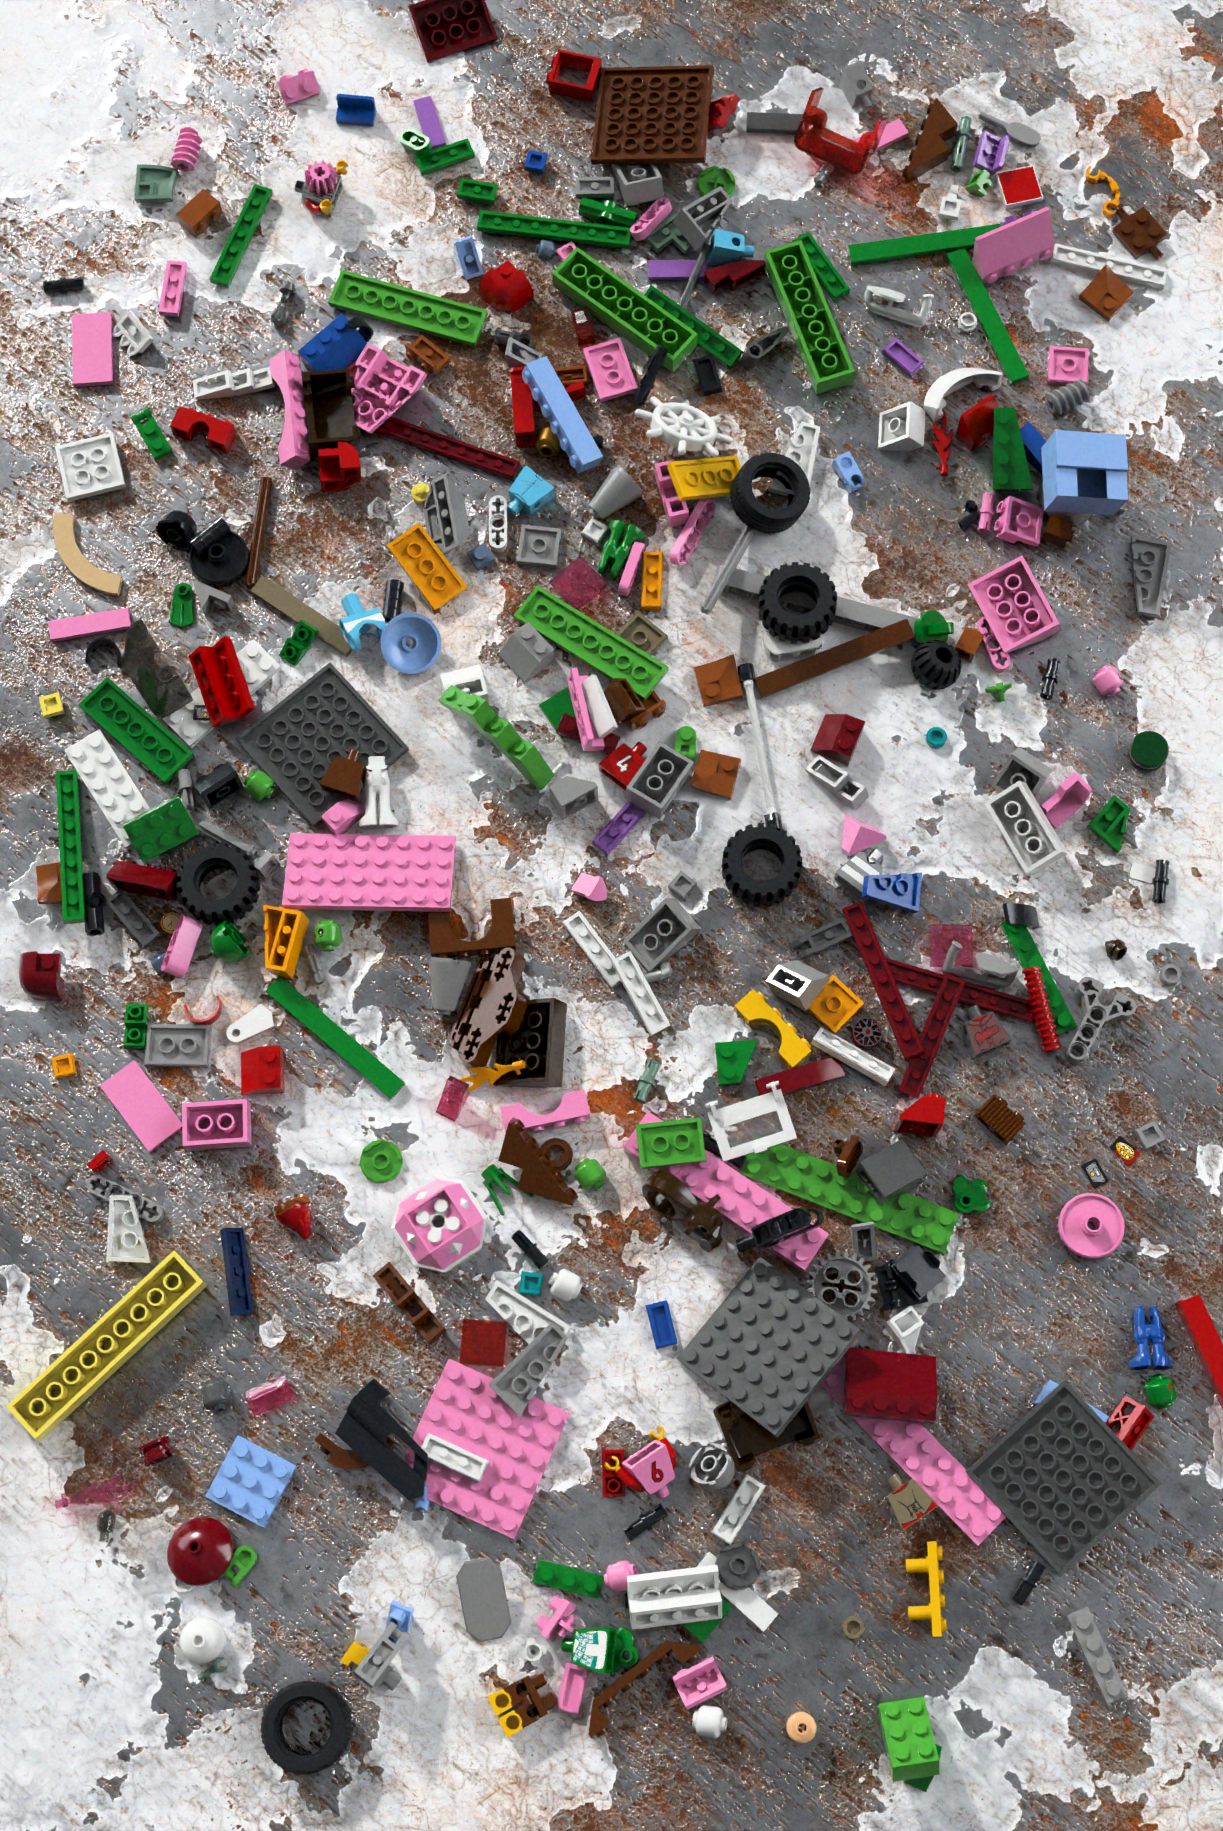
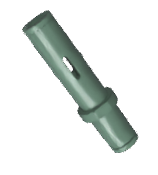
(962, 137)

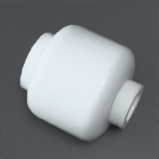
(565, 1285)
(709, 1721)

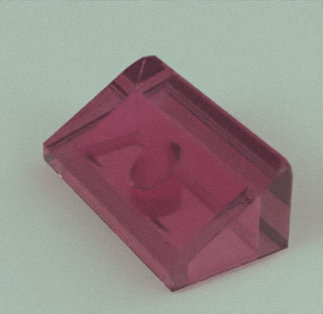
(269, 1395)

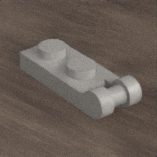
(380, 1655)

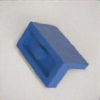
(355, 110)

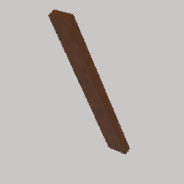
(834, 658)

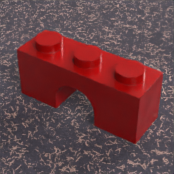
(189, 422)

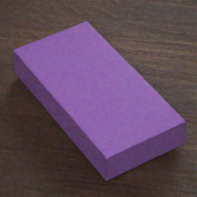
(903, 357)

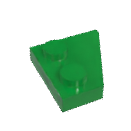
(1111, 823)
(733, 1060)

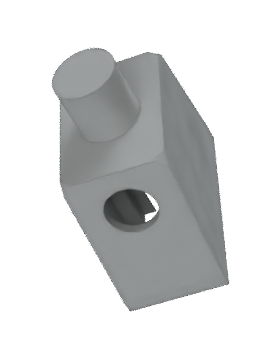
(856, 86)

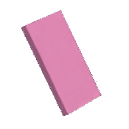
(92, 349)
(142, 1106)

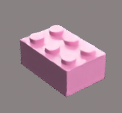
(216, 1124)

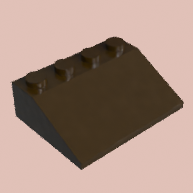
(538, 1043)

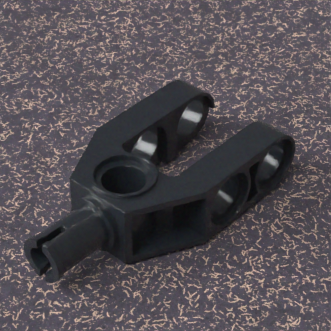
(780, 1229)

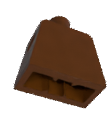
(345, 777)

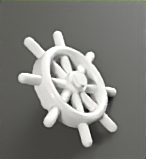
(683, 427)

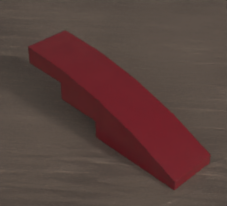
(803, 1077)

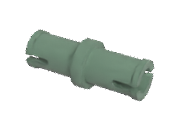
(646, 1081)

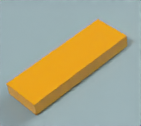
(652, 581)

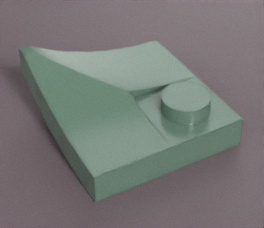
(155, 183)

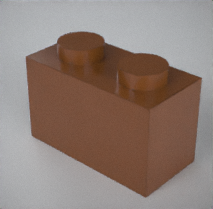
(199, 213)

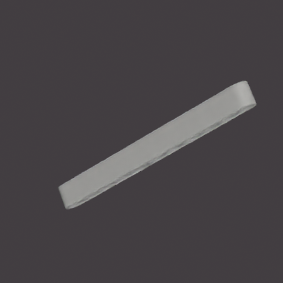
(847, 611)

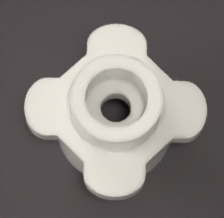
(533, 1645)

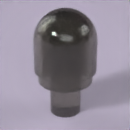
(105, 1524)

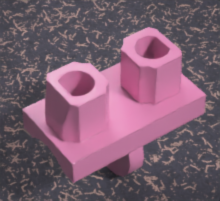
(560, 1621)

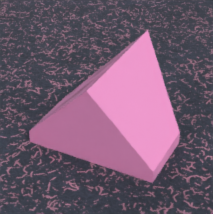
(859, 836)

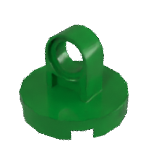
(932, 627)

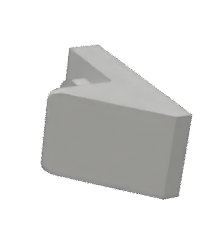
(519, 354)
(209, 596)

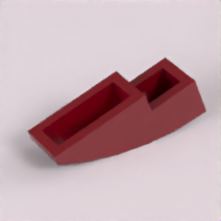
(733, 274)

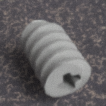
(1067, 396)

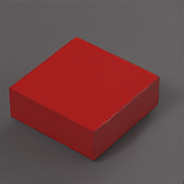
(99, 1162)

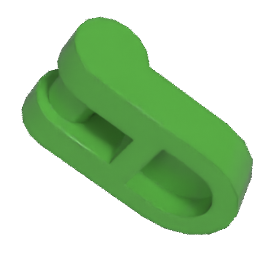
(686, 739)
(245, 1559)

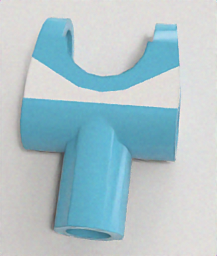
(359, 621)

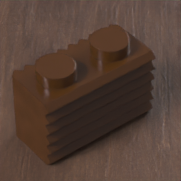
(1000, 1119)

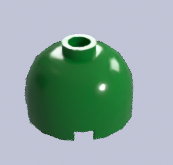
(228, 944)

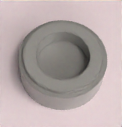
(1170, 975)

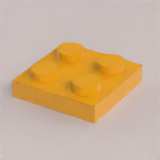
(835, 1005)

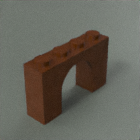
(500, 936)

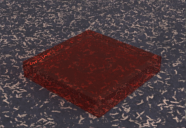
(483, 1343)

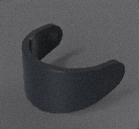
(364, 329)
(101, 642)

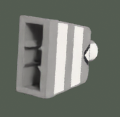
(853, 872)

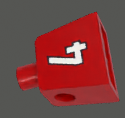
(623, 764)

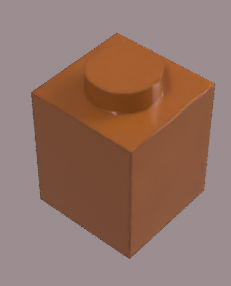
(969, 643)

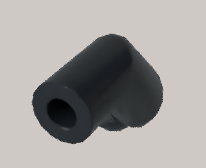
(971, 514)

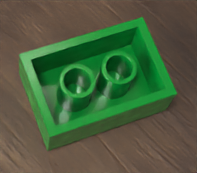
(160, 828)

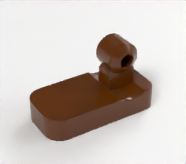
(849, 1155)

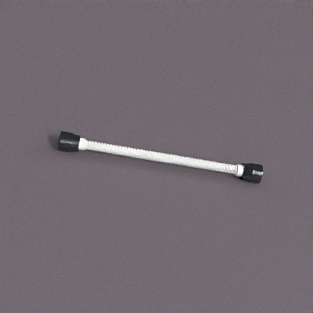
(747, 677)

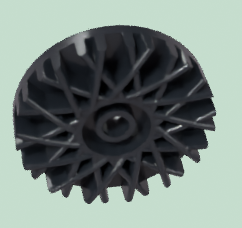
(222, 561)

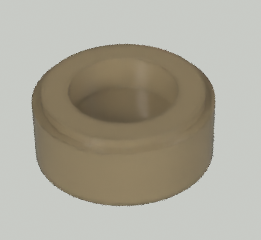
(853, 1627)

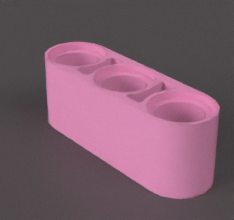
(181, 946)

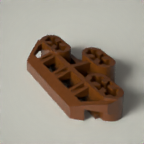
(497, 1011)

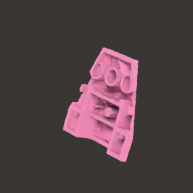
(381, 387)

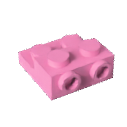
(1019, 521)

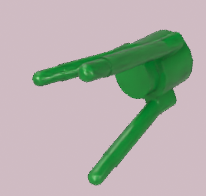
(494, 1177)

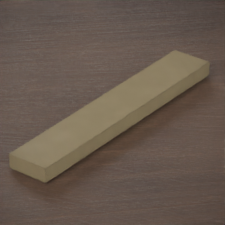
(297, 610)

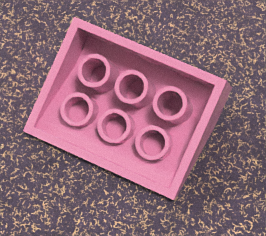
(1014, 246)
(1014, 606)

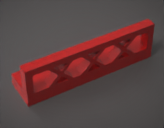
(1131, 1425)

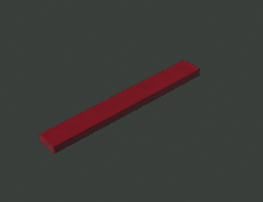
(449, 448)
(883, 981)
(971, 994)

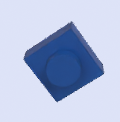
(535, 162)

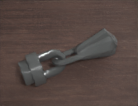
(279, 314)

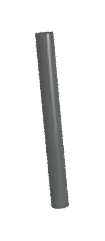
(694, 275)

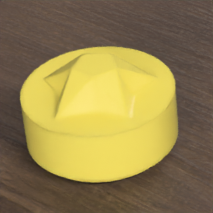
(420, 492)

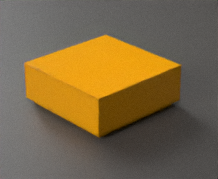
(64, 1066)

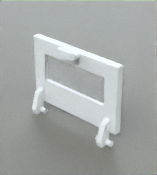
(751, 1124)

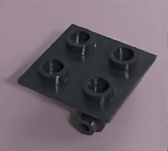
(893, 1290)

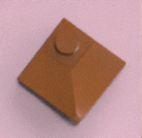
(1106, 294)
(718, 681)
(716, 774)
(49, 884)

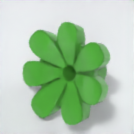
(999, 690)

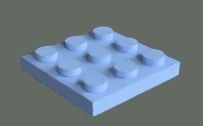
(251, 1481)

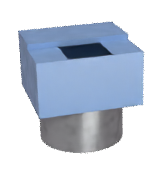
(1083, 474)

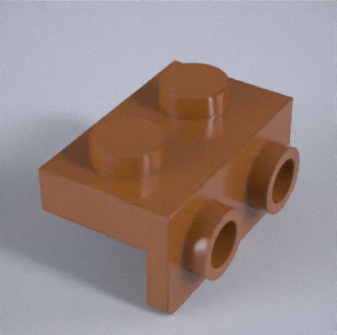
(427, 355)
(654, 709)

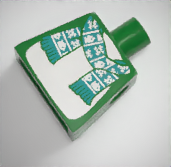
(592, 1648)

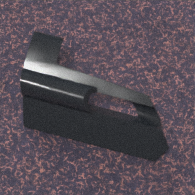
(366, 1432)

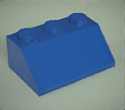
(333, 347)

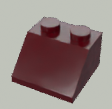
(838, 737)

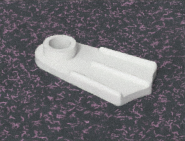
(251, 1024)

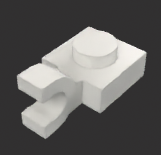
(950, 205)

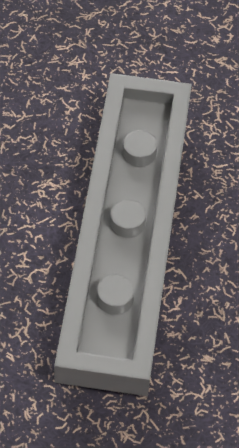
(1096, 1655)

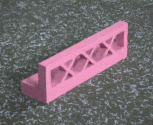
(588, 734)

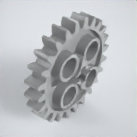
(844, 1266)

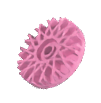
(1079, 1237)

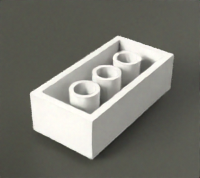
(1026, 828)

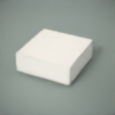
(595, 531)

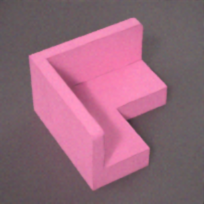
(1067, 800)

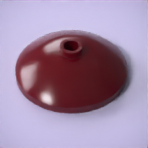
(211, 1557)

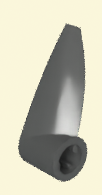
(761, 347)

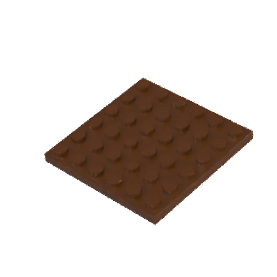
(652, 115)

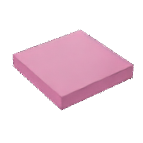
(1067, 365)

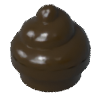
(1115, 949)

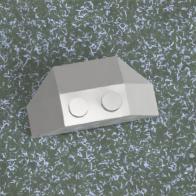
(446, 514)

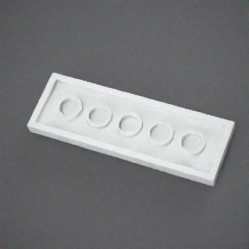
(257, 669)
(107, 782)

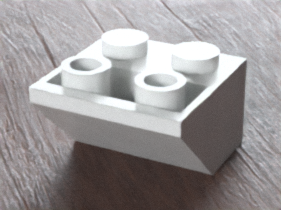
(468, 680)

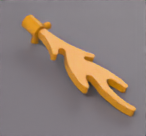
(485, 1073)

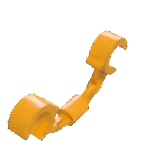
(1114, 187)

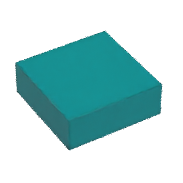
(531, 1283)

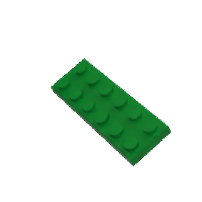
(136, 730)

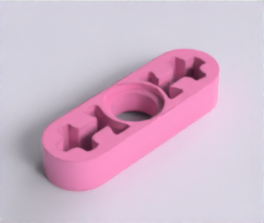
(651, 219)
(631, 568)
(992, 653)

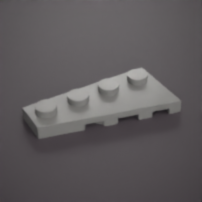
(1150, 566)
(524, 1374)

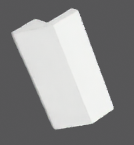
(674, 1597)

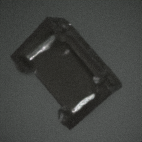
(160, 688)

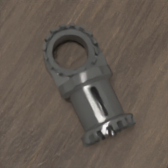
(502, 337)

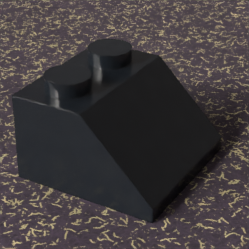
(218, 785)

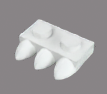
(132, 333)

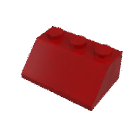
(922, 1117)

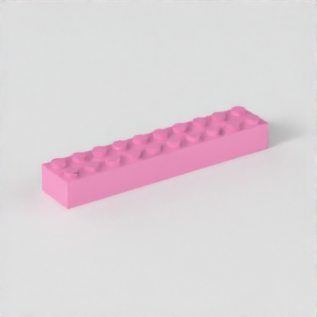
(741, 1201)

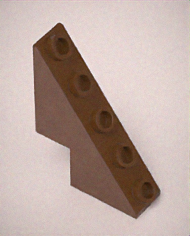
(931, 144)
(537, 1173)

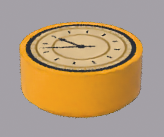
(169, 922)

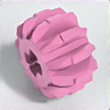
(320, 177)

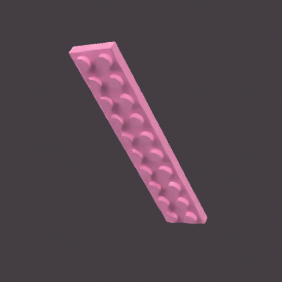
(928, 1464)

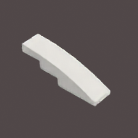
(233, 384)

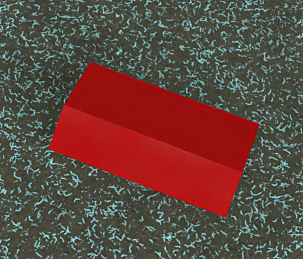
(221, 682)

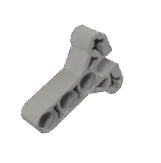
(1091, 1004)

